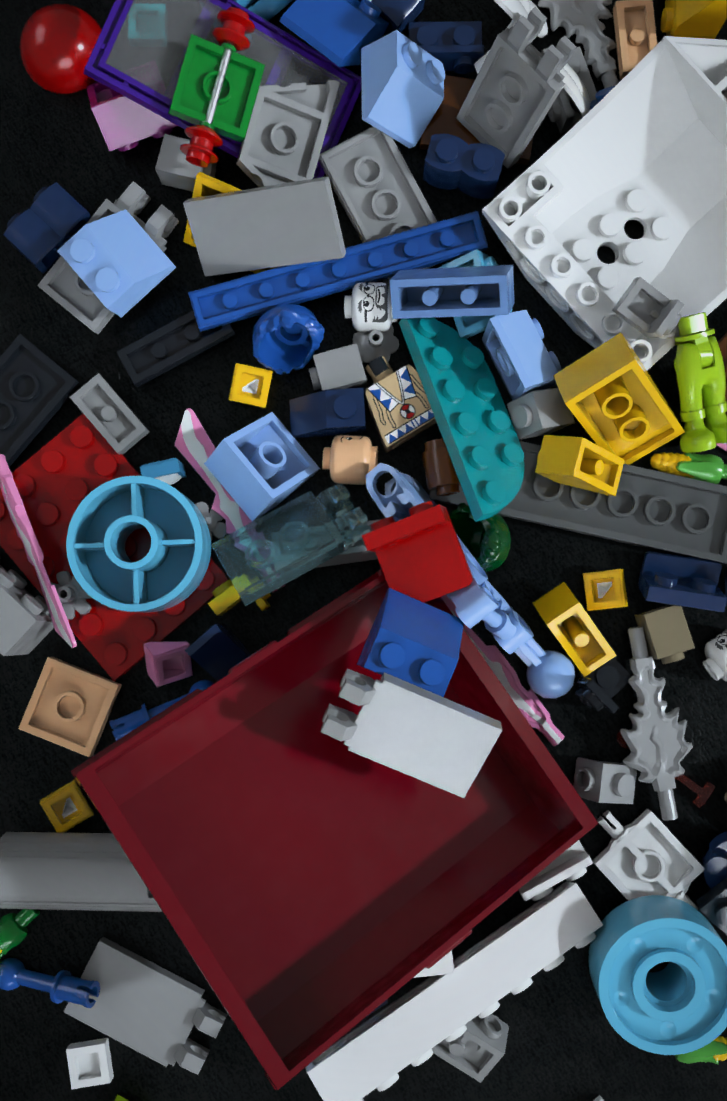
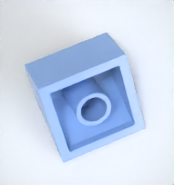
(400, 87)
(117, 260)
(520, 354)
(261, 465)

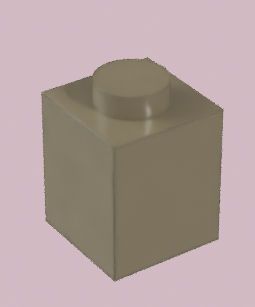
(666, 633)

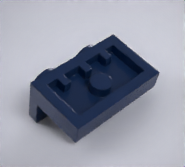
(452, 43)
(681, 581)

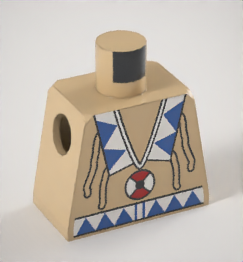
(397, 403)

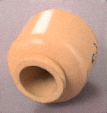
(350, 459)

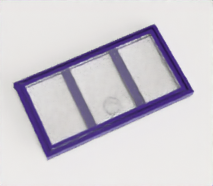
(147, 41)

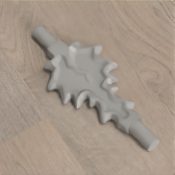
(582, 19)
(655, 736)

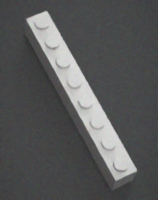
(445, 1003)

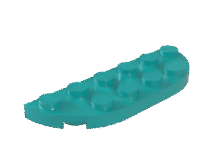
(468, 414)

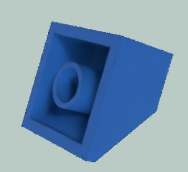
(336, 27)
(413, 643)

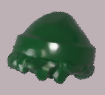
(486, 539)

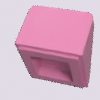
(167, 661)

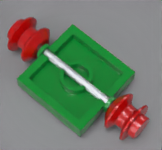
(217, 87)

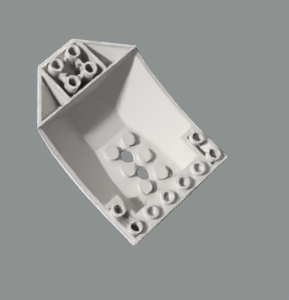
(639, 155)

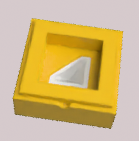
(250, 385)
(605, 589)
(66, 807)

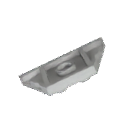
(286, 132)

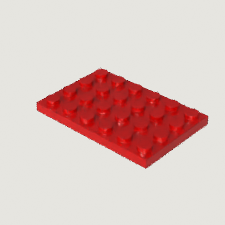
(51, 490)

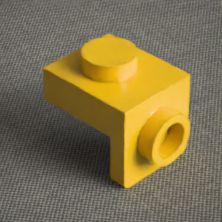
(227, 597)

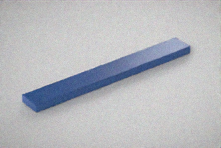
(362, 263)

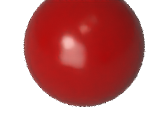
(58, 46)

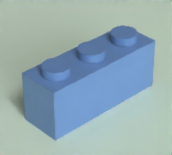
(452, 292)

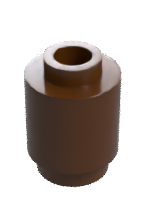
(439, 469)

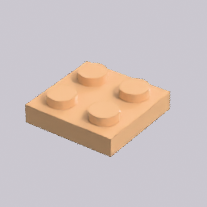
(70, 706)

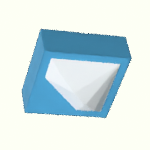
(167, 470)

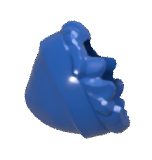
(286, 338)

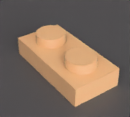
(633, 32)

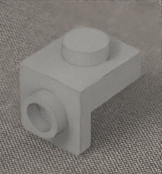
(648, 309)
(604, 781)

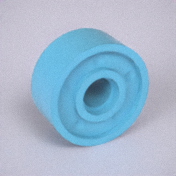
(177, 551)
(669, 1008)

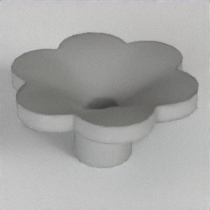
(373, 349)

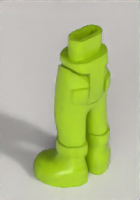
(700, 385)

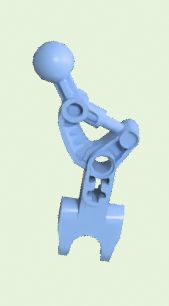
(548, 671)

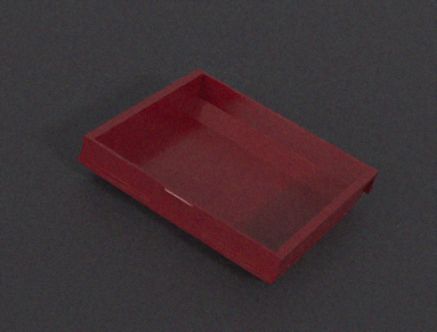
(306, 868)

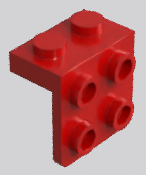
(420, 553)

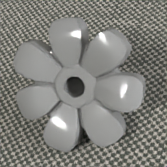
(71, 595)

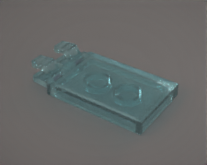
(290, 541)

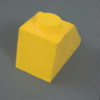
(579, 464)
(574, 629)

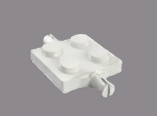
(646, 859)

